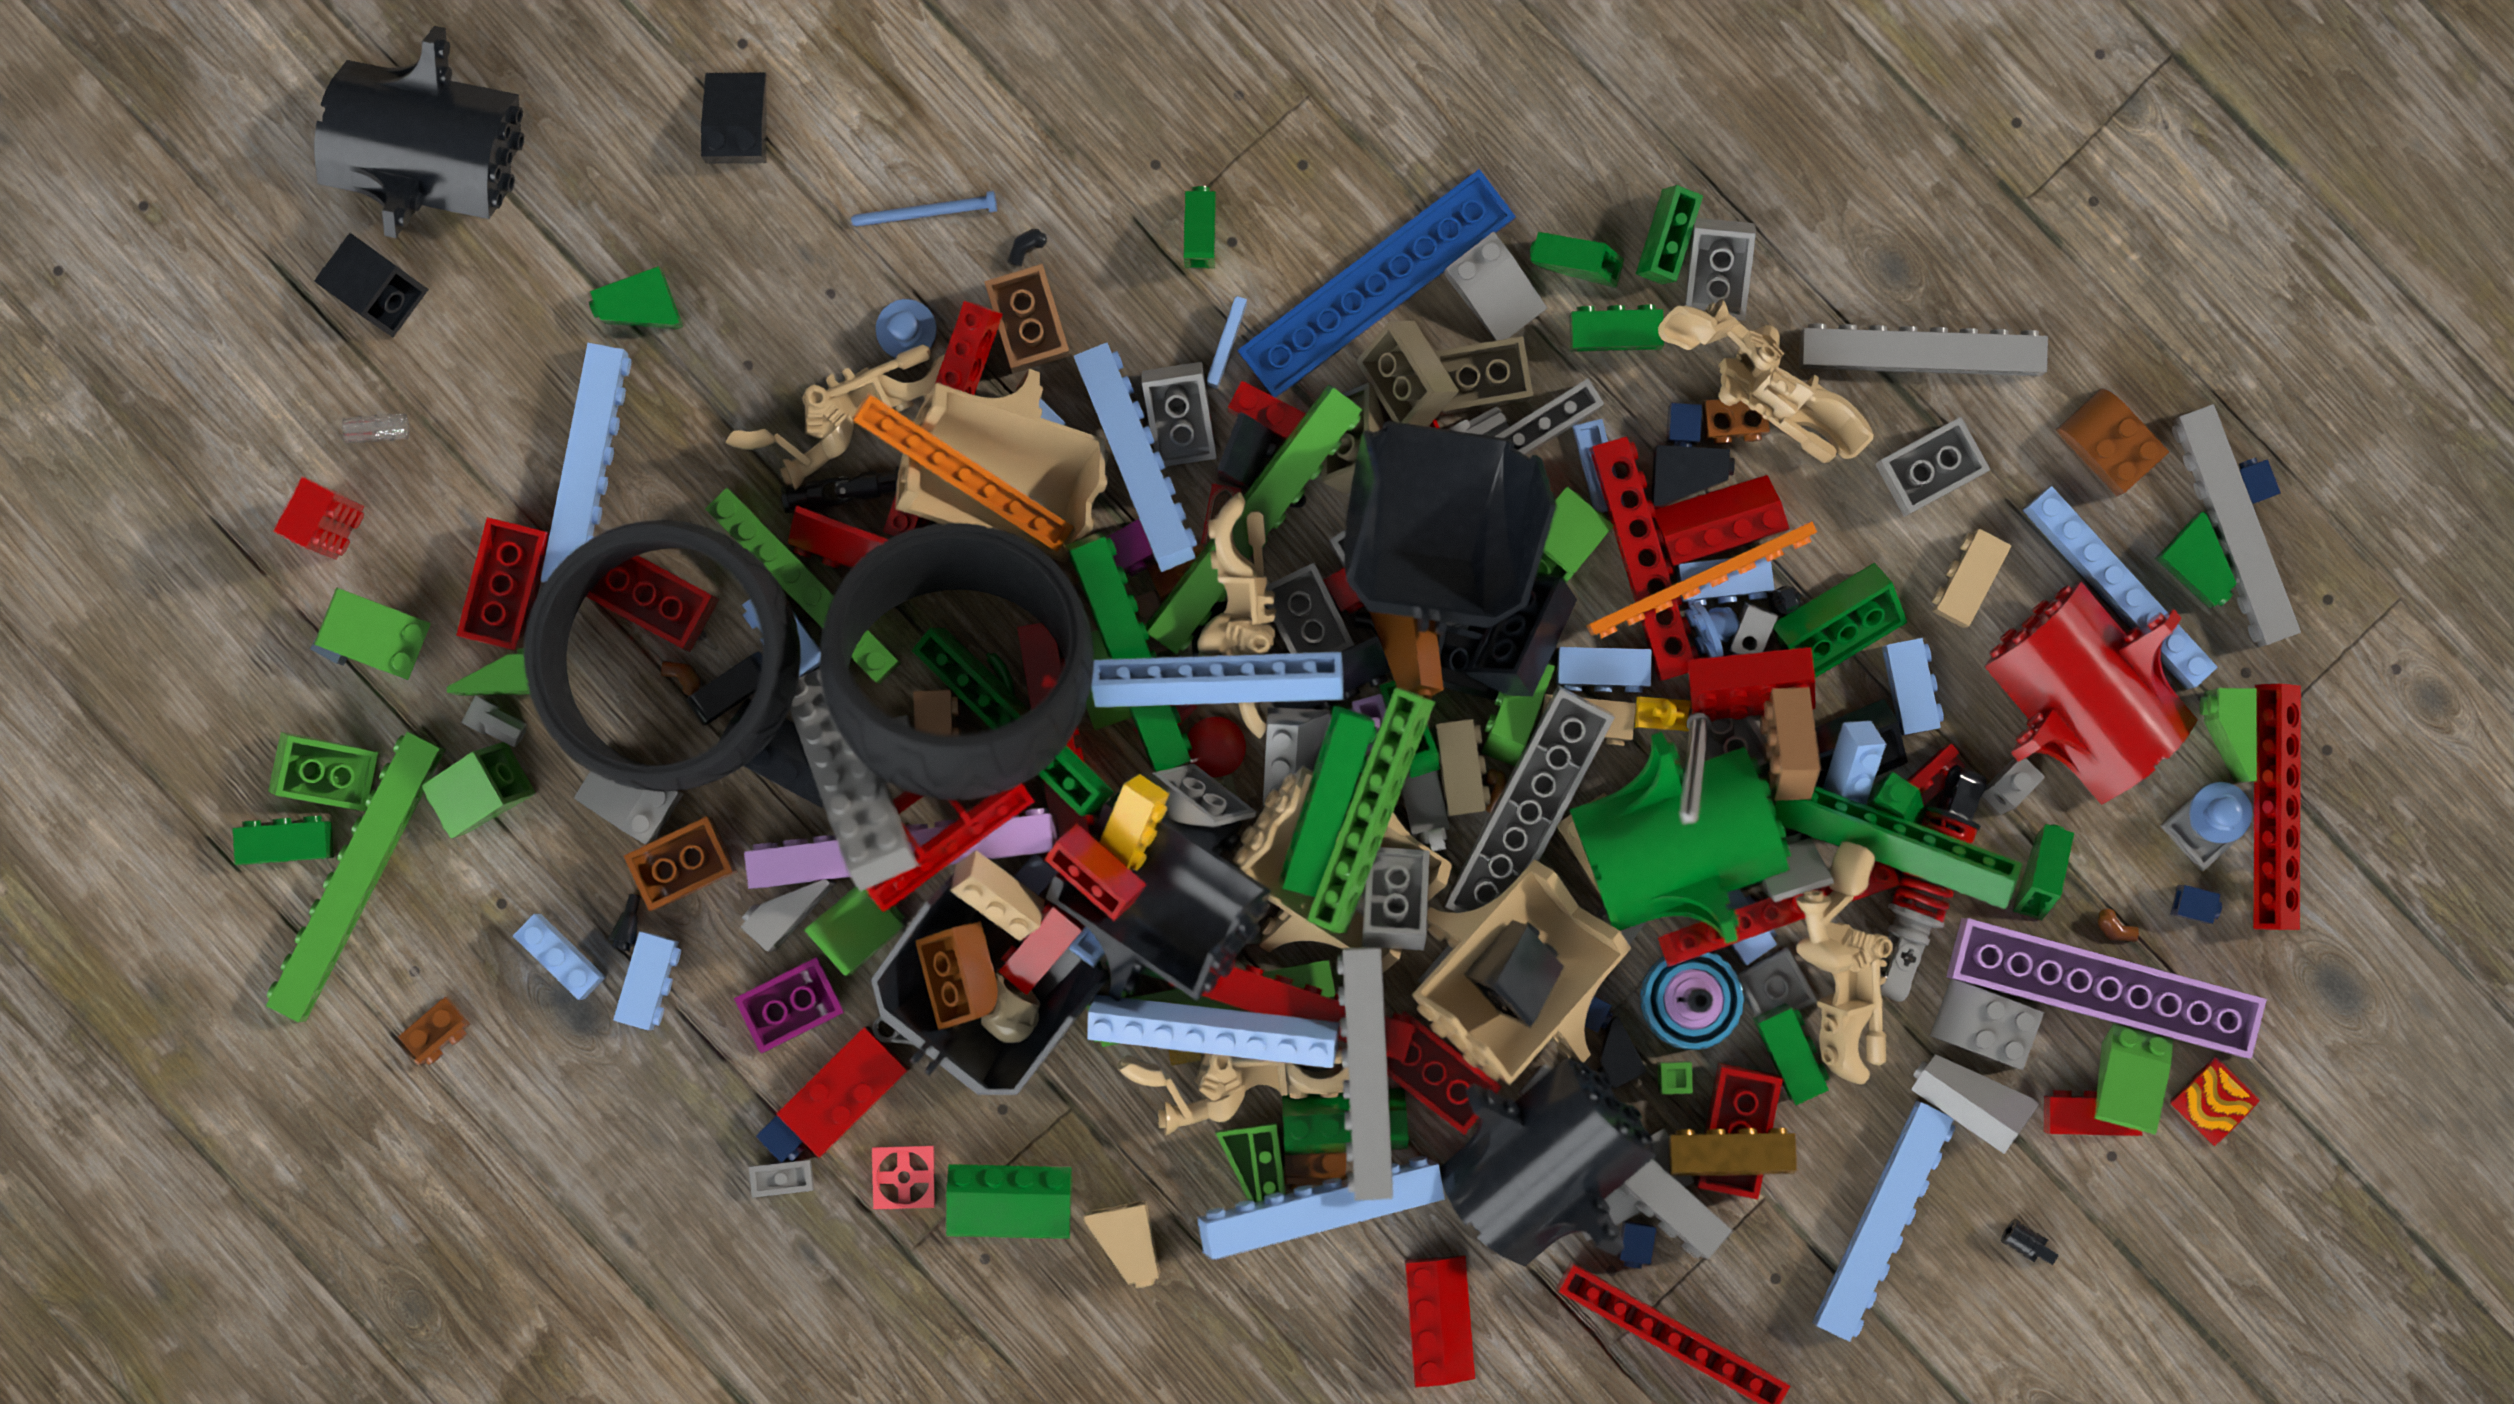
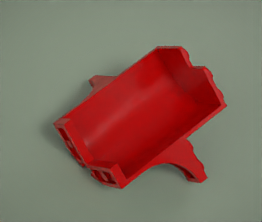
(2092, 691)

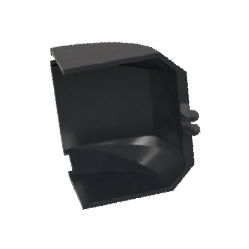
(1445, 525)
(969, 1048)

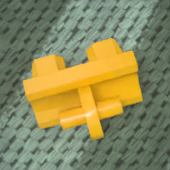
(1662, 713)

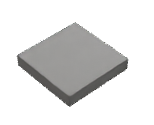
(2196, 848)
(1776, 982)

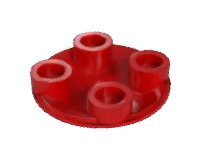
(1216, 746)

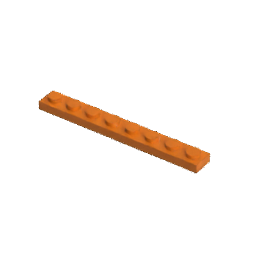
(962, 472)
(1690, 586)

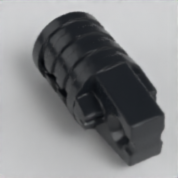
(1784, 600)
(2027, 1242)

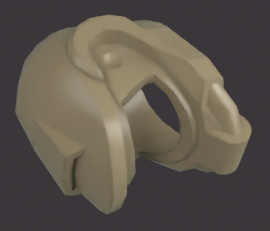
(1013, 1013)

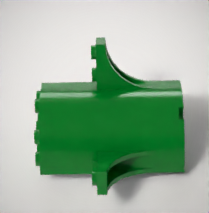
(1661, 867)

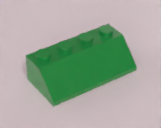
(1843, 619)
(1318, 1123)
(1009, 1201)

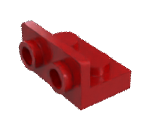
(1932, 774)

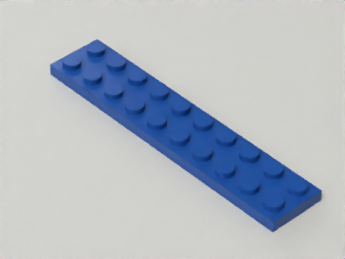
(1375, 284)

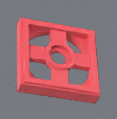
(891, 1177)

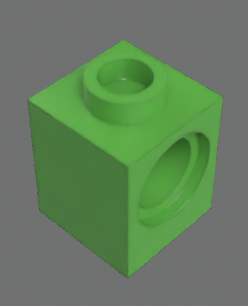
(1674, 1077)

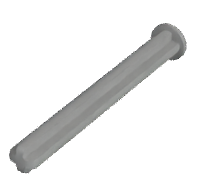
(1698, 727)

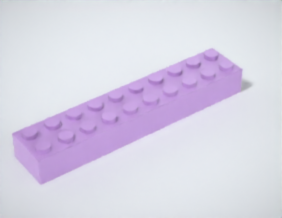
(822, 860)
(2106, 988)

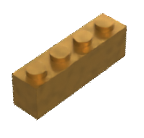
(1732, 1153)

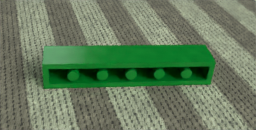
(1327, 800)

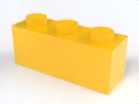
(1134, 821)

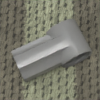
(1488, 423)
(488, 719)

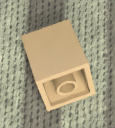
(1128, 1240)

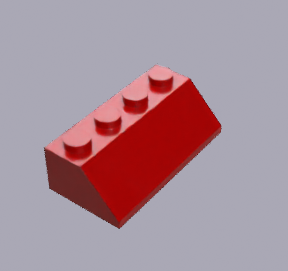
(1721, 521)
(830, 539)
(1439, 1320)

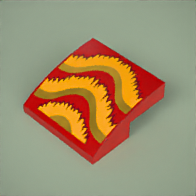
(2215, 1101)

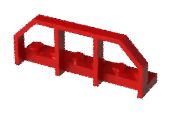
(950, 842)

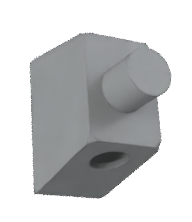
(1753, 622)
(2012, 784)

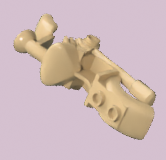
(1767, 388)
(831, 412)
(1244, 623)
(1855, 964)
(1224, 1084)

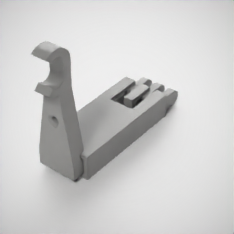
(1426, 810)

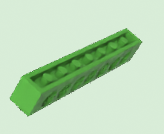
(1370, 811)

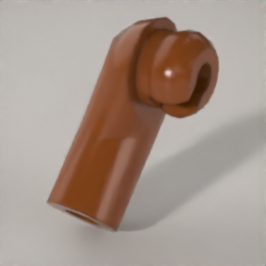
(685, 675)
(1498, 780)
(2113, 929)

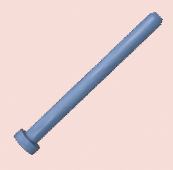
(927, 210)

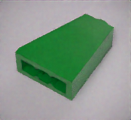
(1199, 228)
(1577, 258)
(637, 301)
(2199, 562)
(1897, 798)
(2044, 872)

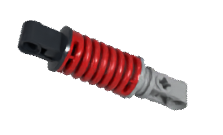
(1919, 901)

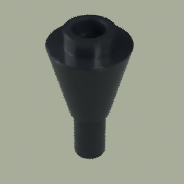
(625, 931)

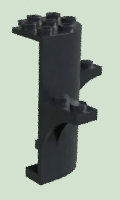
(418, 137)
(1187, 916)
(1546, 1163)

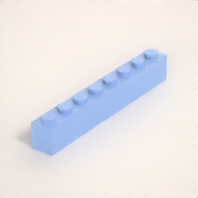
(587, 452)
(1134, 456)
(2115, 583)
(1217, 679)
(1213, 1031)
(1314, 1210)
(1883, 1221)

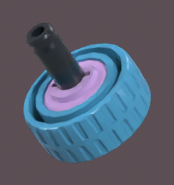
(1692, 1001)

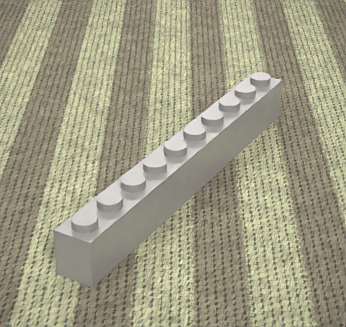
(1534, 430)

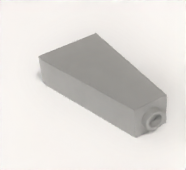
(1975, 1101)

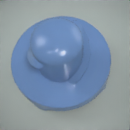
(905, 326)
(1711, 627)
(2220, 812)

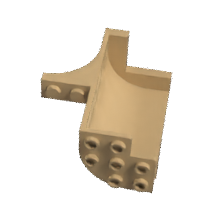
(1012, 441)
(1265, 853)
(1461, 1012)

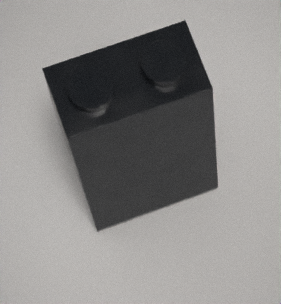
(371, 285)
(1517, 972)

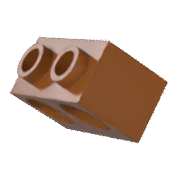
(1737, 427)

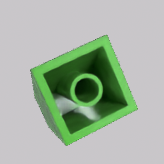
(1572, 536)
(477, 789)
(854, 930)

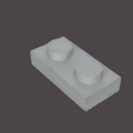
(781, 1178)

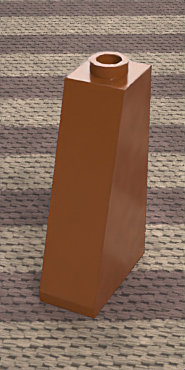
(1410, 653)

